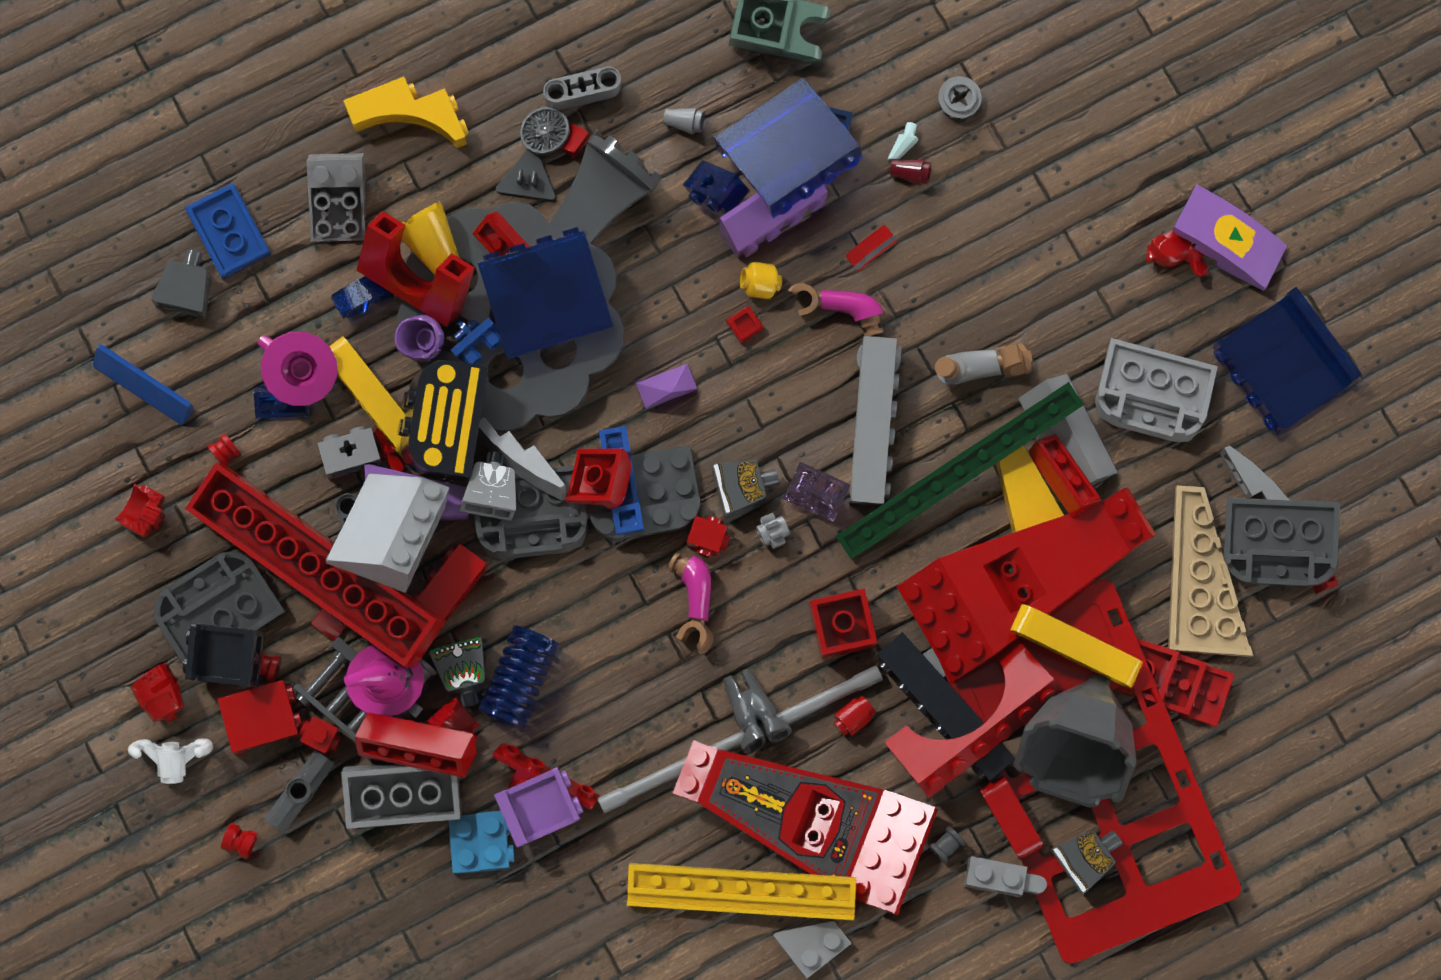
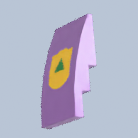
(1230, 237)

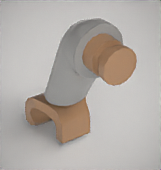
(984, 363)

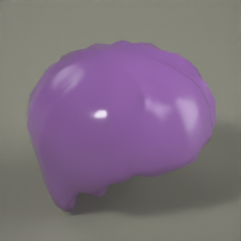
(419, 338)

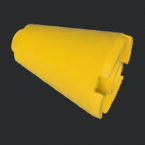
(430, 236)

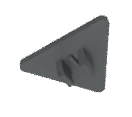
(527, 179)

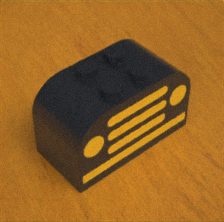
(443, 419)

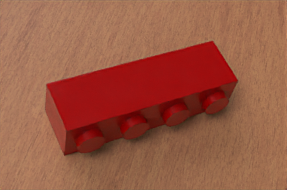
(452, 582)
(415, 744)

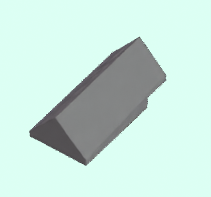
(1075, 433)

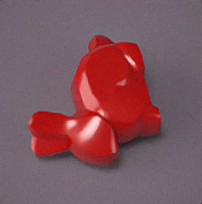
(1173, 249)

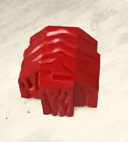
(142, 511)
(454, 717)

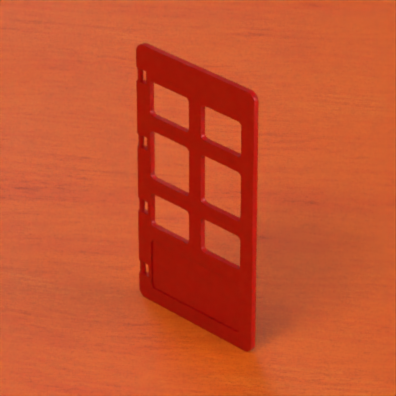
(1143, 906)

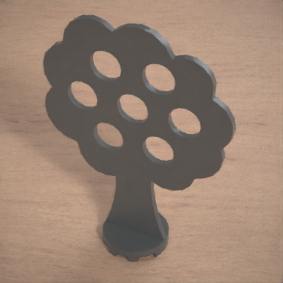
(601, 191)

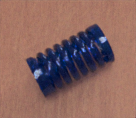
(502, 692)

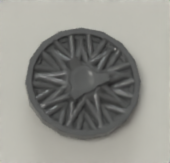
(545, 130)

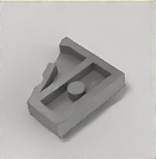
(812, 945)

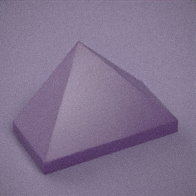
(666, 386)

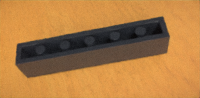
(939, 701)

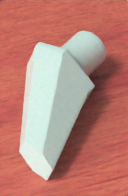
(904, 142)

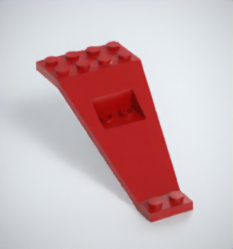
(972, 598)

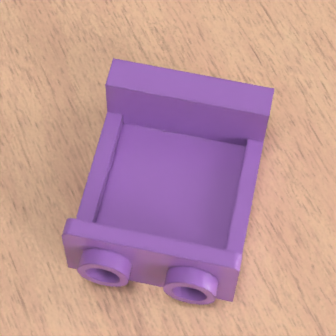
(539, 806)

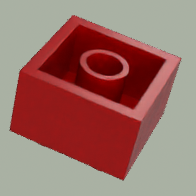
(842, 623)

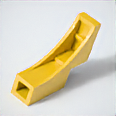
(397, 104)

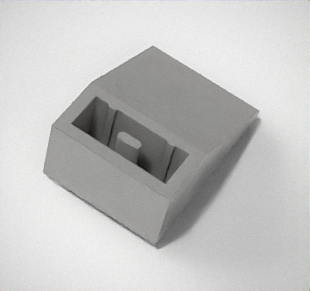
(337, 197)

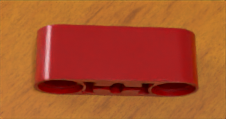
(1011, 817)

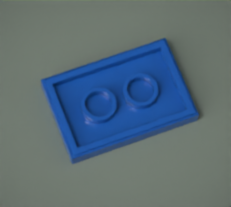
(227, 231)

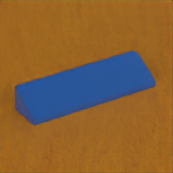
(142, 385)

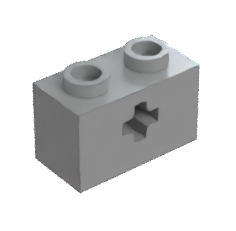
(336, 460)

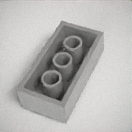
(398, 795)

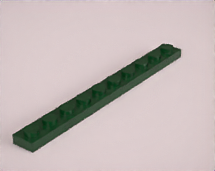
(959, 470)

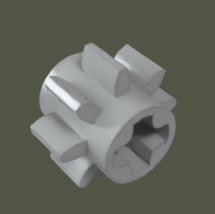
(772, 530)

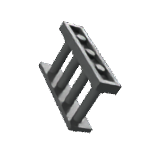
(342, 655)

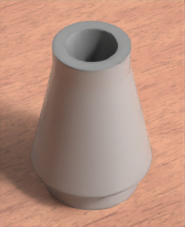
(687, 120)

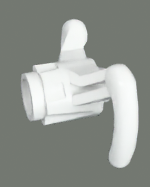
(171, 757)

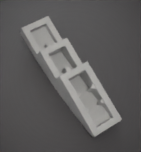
(527, 464)
(1249, 477)

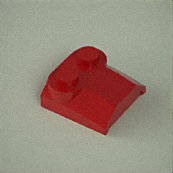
(599, 477)

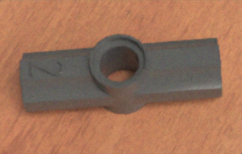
(310, 775)

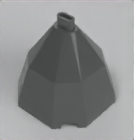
(1080, 745)

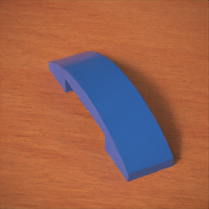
(628, 514)

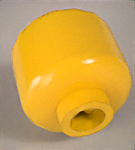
(760, 280)

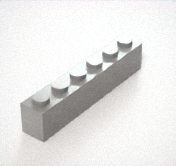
(873, 421)

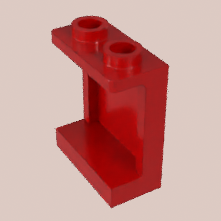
(260, 716)

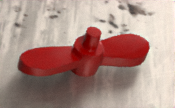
(388, 451)

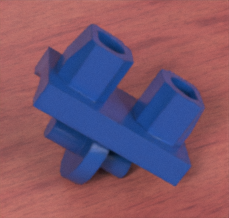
(467, 347)

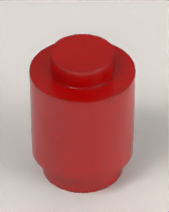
(854, 716)

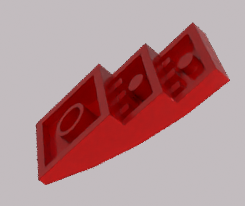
(1185, 684)

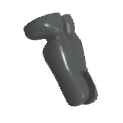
(753, 707)

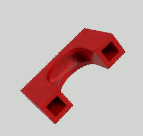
(383, 264)

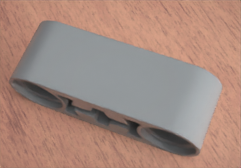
(585, 78)

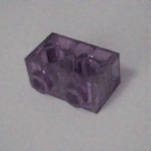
(816, 491)

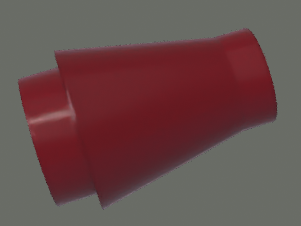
(914, 171)

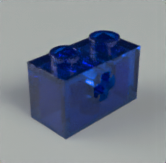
(715, 187)

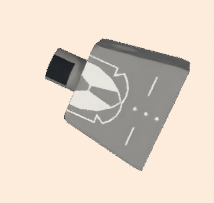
(491, 489)

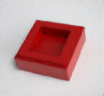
(744, 324)

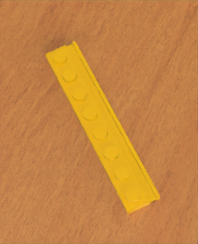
(741, 891)

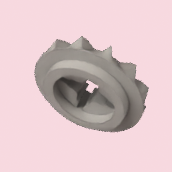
(959, 85)

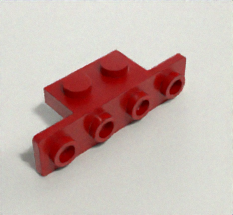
(528, 768)

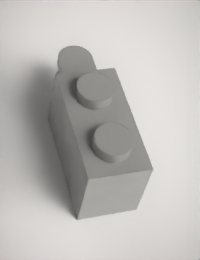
(1002, 878)

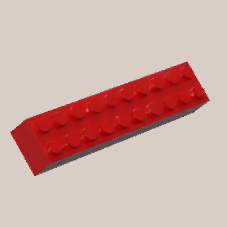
(299, 557)

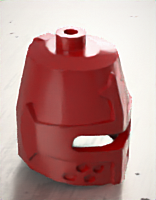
(159, 694)

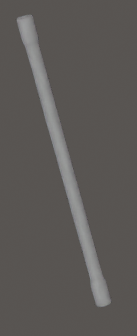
(856, 683)

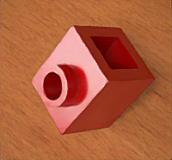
(708, 536)
(320, 736)

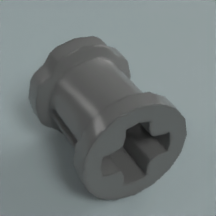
(947, 844)

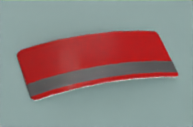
(871, 247)

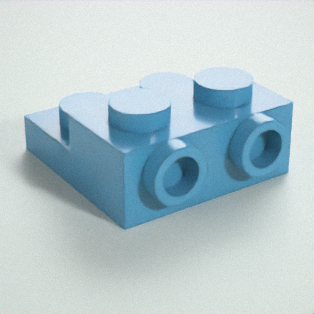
(480, 843)

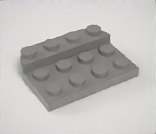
(1154, 391)

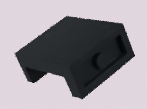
(223, 655)

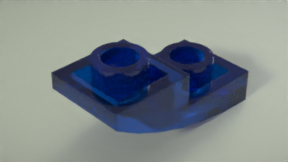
(358, 296)

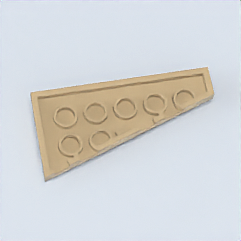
(1202, 594)

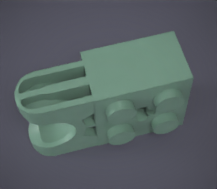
(782, 32)

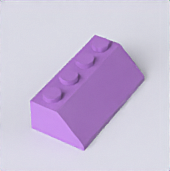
(752, 224)

